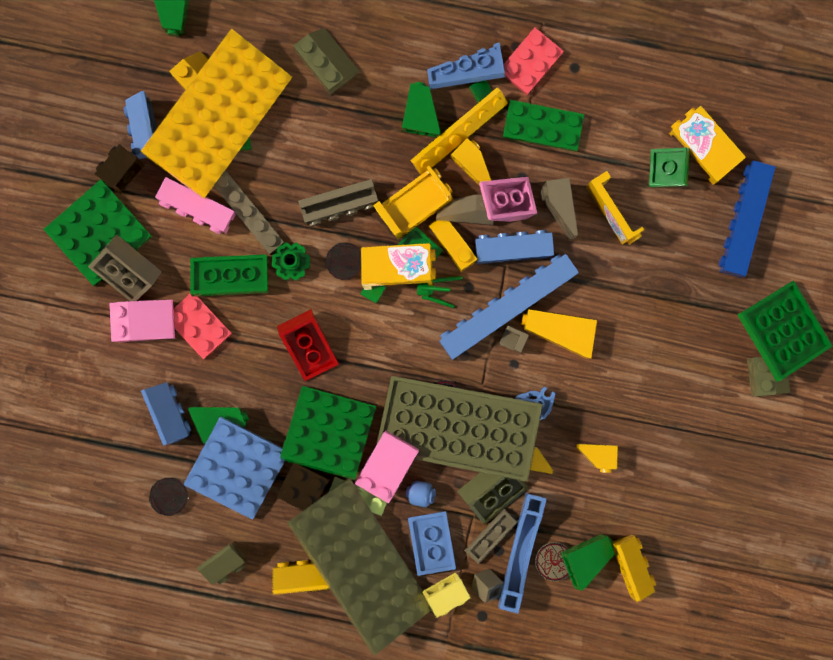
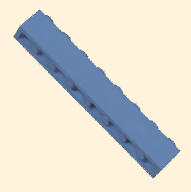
(508, 307)

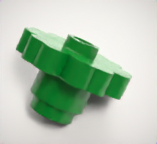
(284, 254)

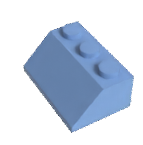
(141, 121)
(167, 413)

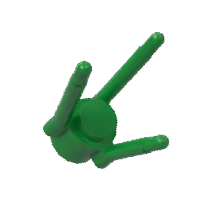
(425, 290)

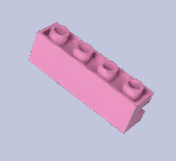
(191, 204)

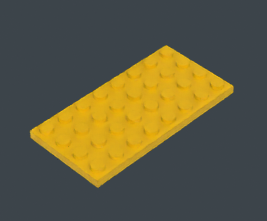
(216, 114)

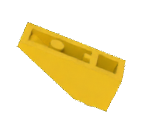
(470, 159)
(453, 244)

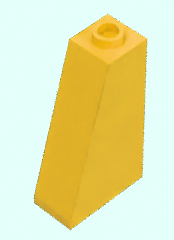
(562, 330)

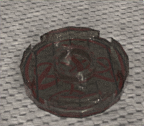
(344, 261)
(168, 496)

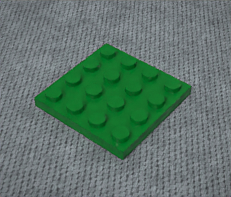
(91, 225)
(785, 330)
(328, 432)

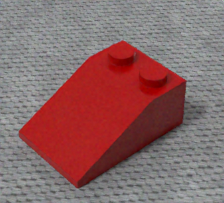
(307, 345)

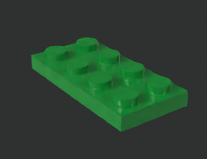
(543, 125)
(229, 275)

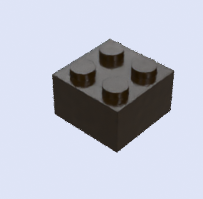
(119, 168)
(302, 487)

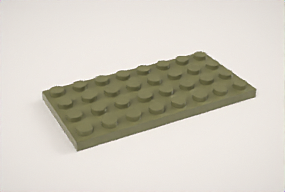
(463, 427)
(360, 566)

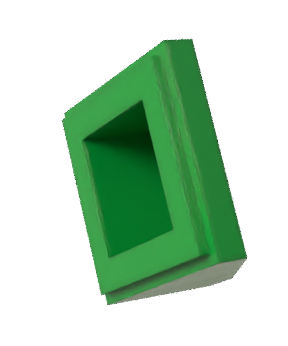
(480, 90)
(374, 294)

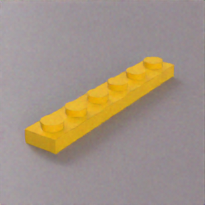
(459, 131)

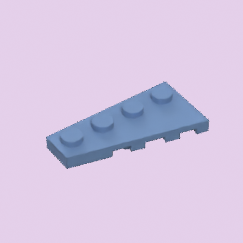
(468, 69)

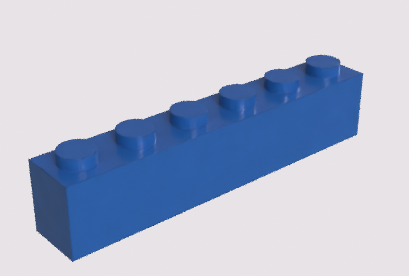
(747, 219)

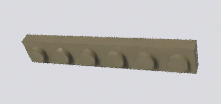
(248, 213)

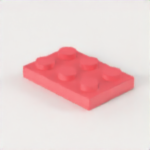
(531, 61)
(199, 326)

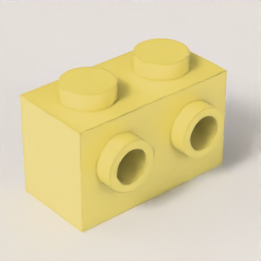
(446, 595)

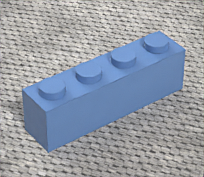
(514, 248)

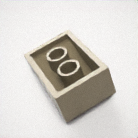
(559, 203)

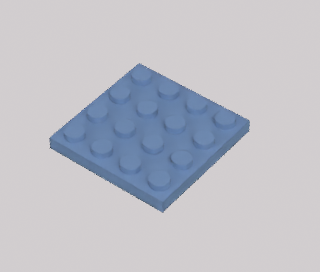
(235, 468)

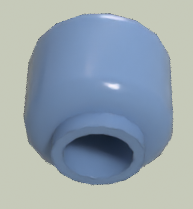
(421, 493)

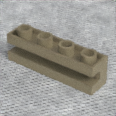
(338, 202)

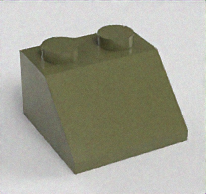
(762, 380)
(222, 564)

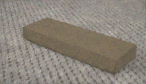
(491, 536)

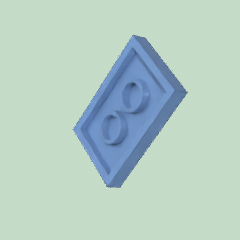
(431, 543)

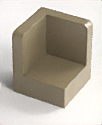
(513, 339)
(487, 585)

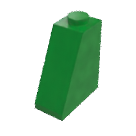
(172, 15)
(420, 112)
(207, 417)
(587, 560)

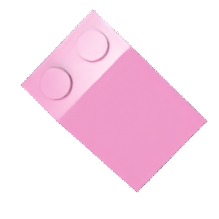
(508, 199)
(142, 320)
(387, 466)

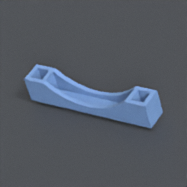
(521, 552)

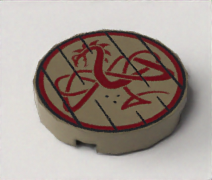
(550, 562)

